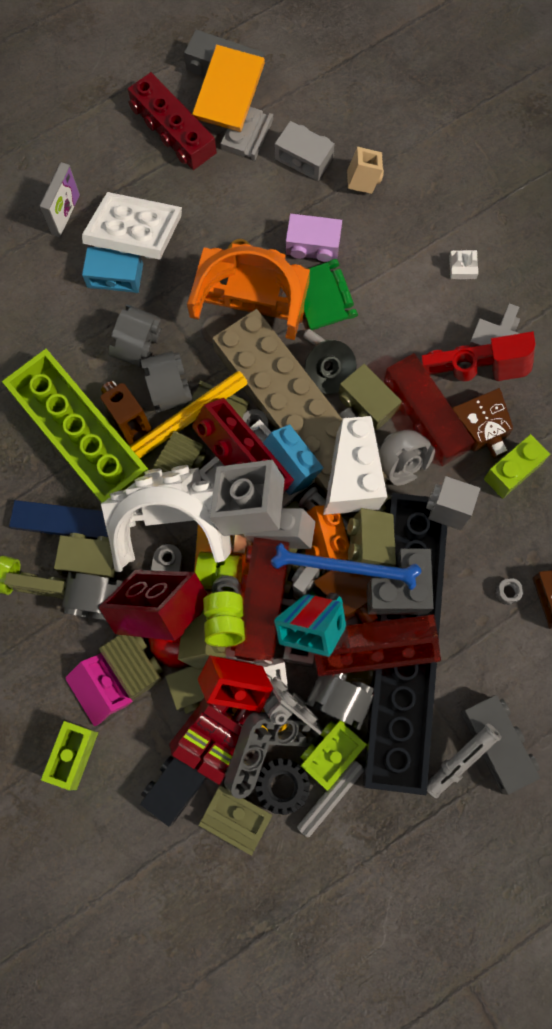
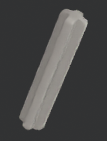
(330, 799)

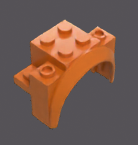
(253, 283)

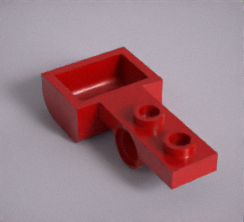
(509, 355)

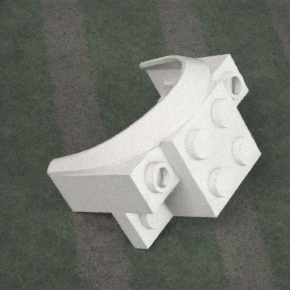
(160, 500)

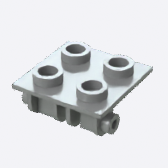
(283, 704)

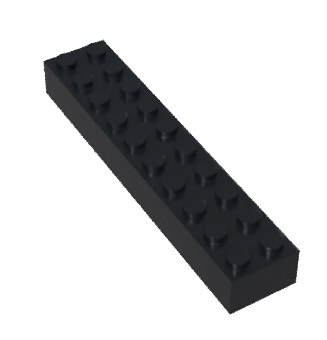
(404, 695)

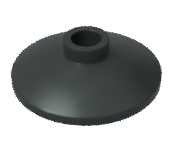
(342, 365)

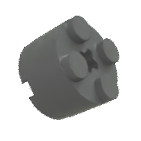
(134, 335)
(164, 381)
(86, 593)
(341, 699)

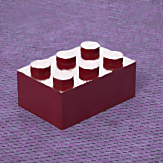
(154, 604)

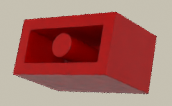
(234, 684)

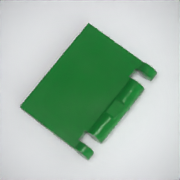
(327, 296)

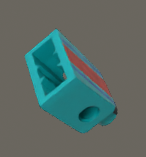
(312, 624)

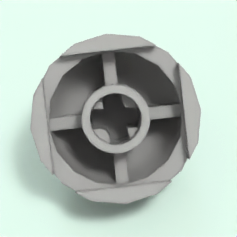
(404, 455)

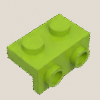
(332, 755)

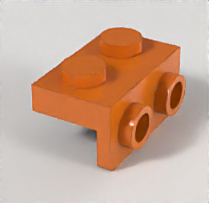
(329, 535)

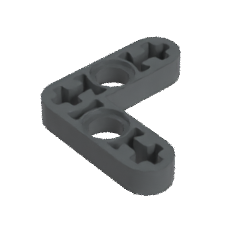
(258, 739)

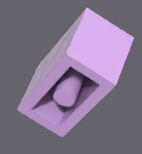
(313, 237)

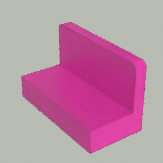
(97, 689)

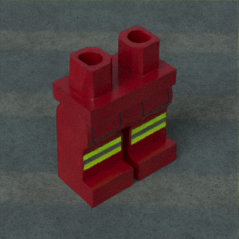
(209, 739)

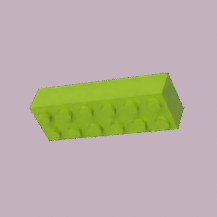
(74, 426)

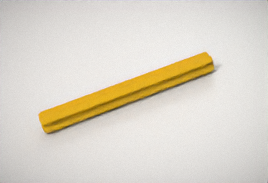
(187, 414)

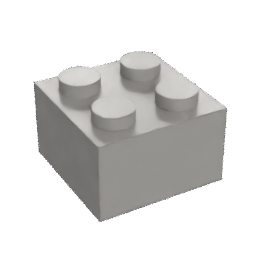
(247, 498)

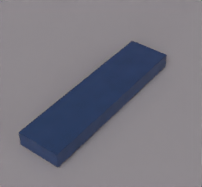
(57, 519)

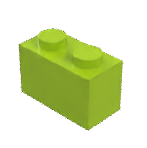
(516, 466)
(69, 756)

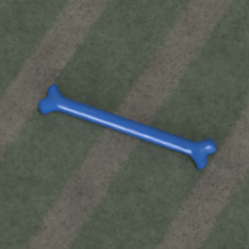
(407, 575)

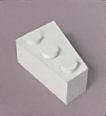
(356, 469)

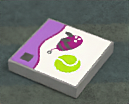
(60, 199)

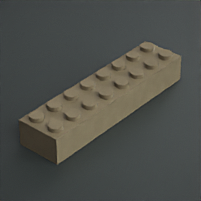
(281, 387)

